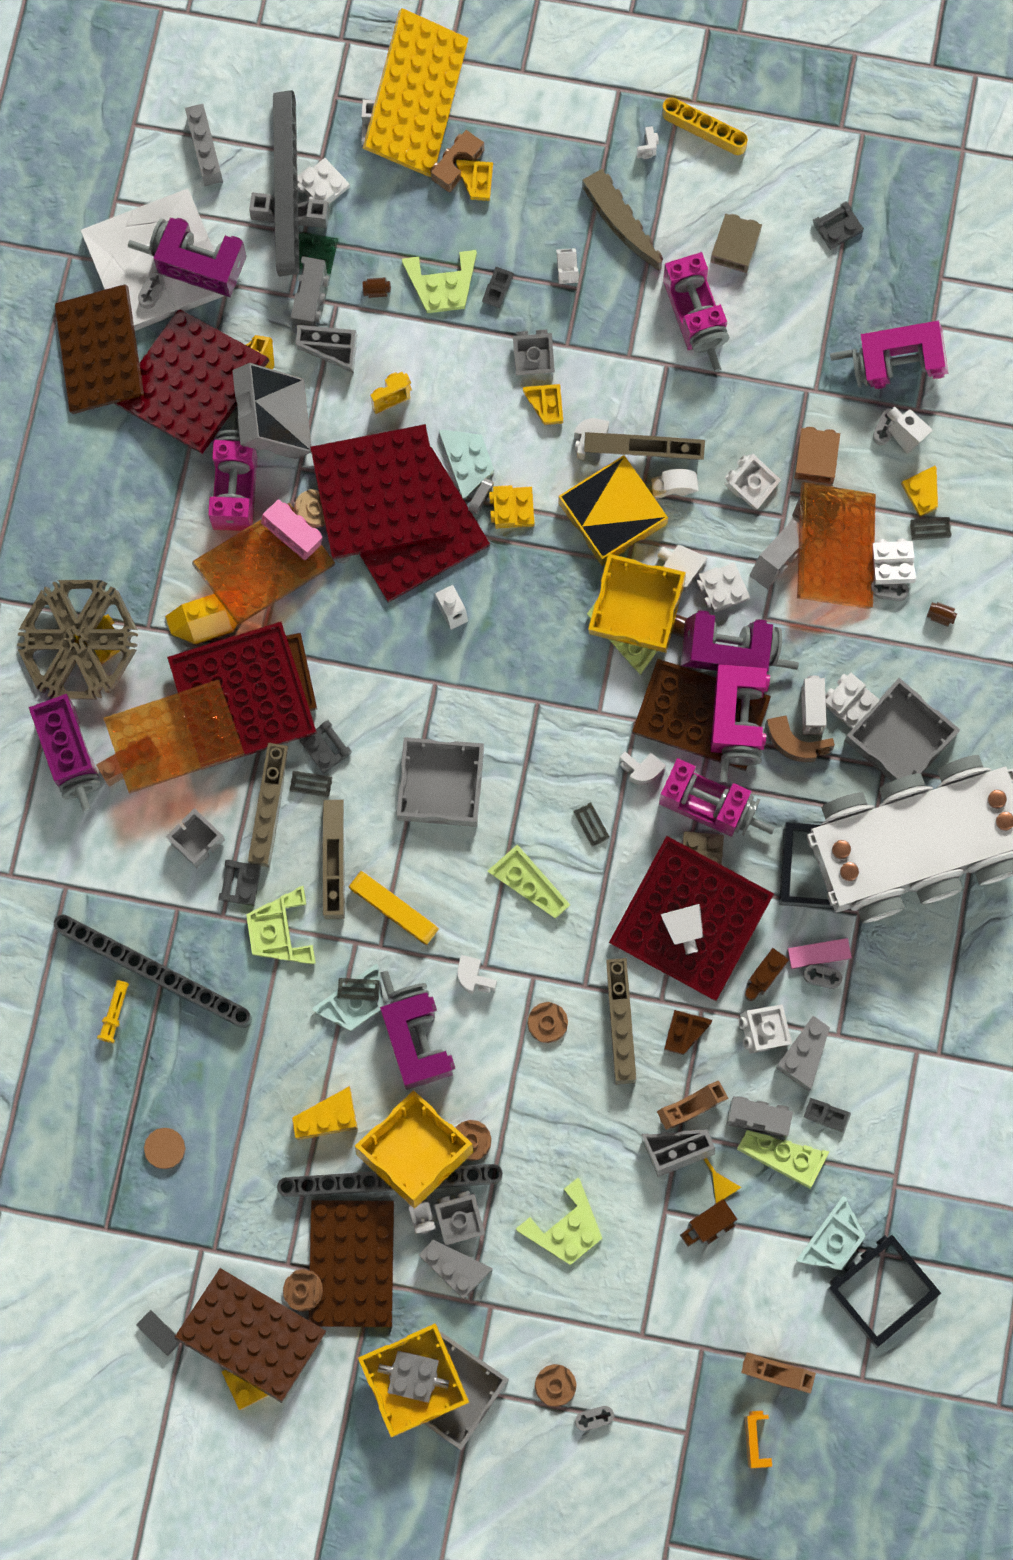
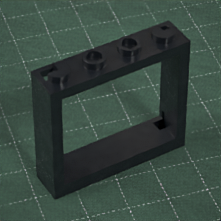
(785, 898)
(853, 1268)

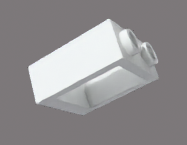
(813, 705)

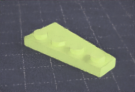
(526, 878)
(785, 1157)

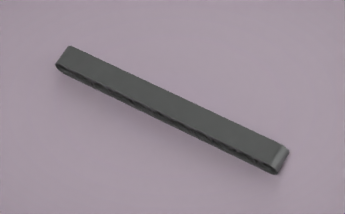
(285, 183)
(146, 963)
(380, 1186)

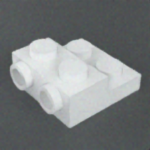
(322, 182)
(751, 481)
(893, 562)
(722, 587)
(850, 700)
(764, 1029)

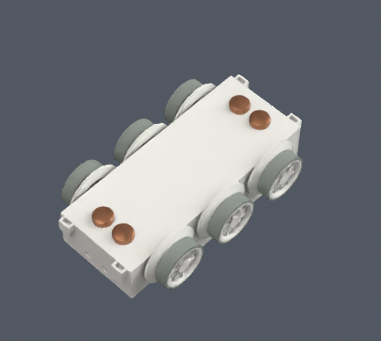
(916, 839)

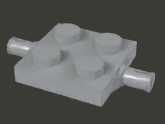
(413, 1376)

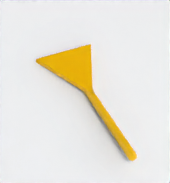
(722, 1186)

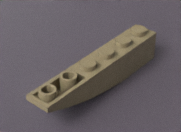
(619, 217)
(644, 446)
(268, 805)
(333, 860)
(621, 1021)

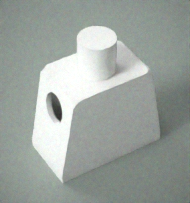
(907, 429)
(684, 560)
(451, 605)
(685, 926)

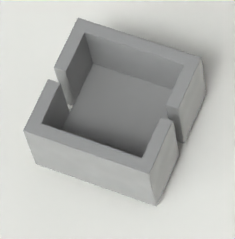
(196, 839)

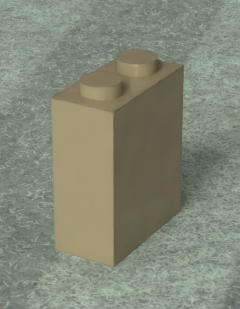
(736, 243)

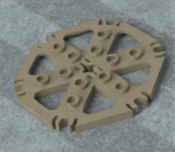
(64, 638)

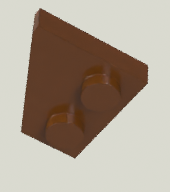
(685, 1031)

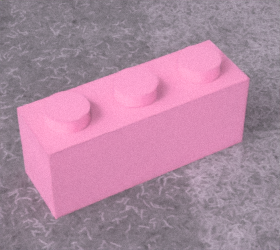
(291, 529)

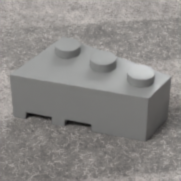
(310, 292)
(329, 344)
(777, 556)
(804, 1055)
(759, 1117)
(677, 1150)
(455, 1268)

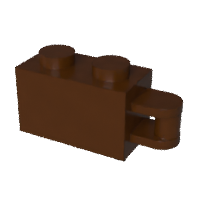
(765, 974)
(710, 1223)

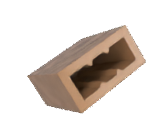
(817, 455)

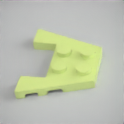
(442, 290)
(270, 930)
(572, 1234)

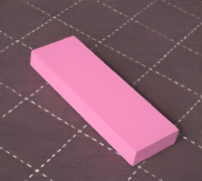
(819, 953)

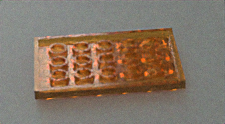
(836, 545)
(257, 570)
(173, 736)

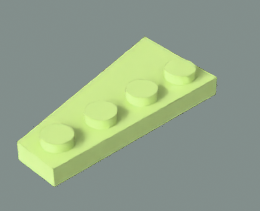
(637, 656)

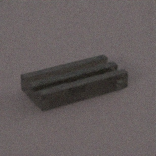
(947, 527)
(295, 774)
(599, 839)
(356, 989)

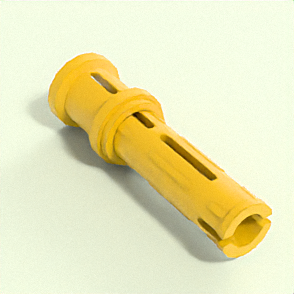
(111, 1021)

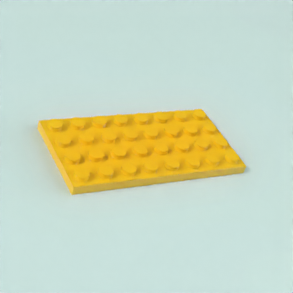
(415, 92)

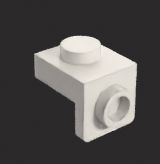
(649, 149)
(422, 1217)

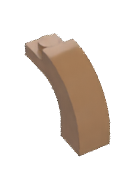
(790, 746)
(692, 1106)
(778, 1373)

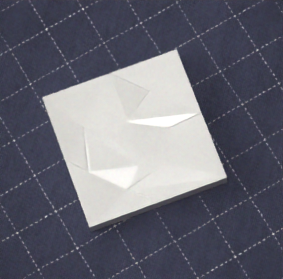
(123, 265)

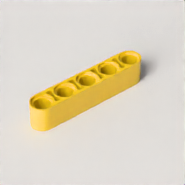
(700, 118)
(393, 907)

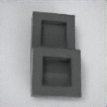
(498, 287)
(827, 1115)
(158, 1332)

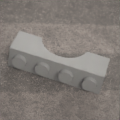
(203, 144)
(310, 213)

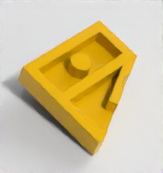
(476, 178)
(546, 402)
(922, 491)

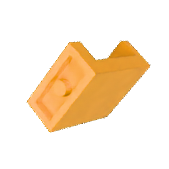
(752, 1441)

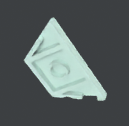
(467, 459)
(352, 1013)
(835, 1239)

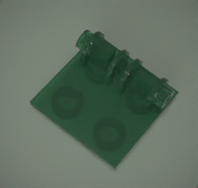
(317, 247)

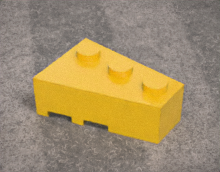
(327, 1117)

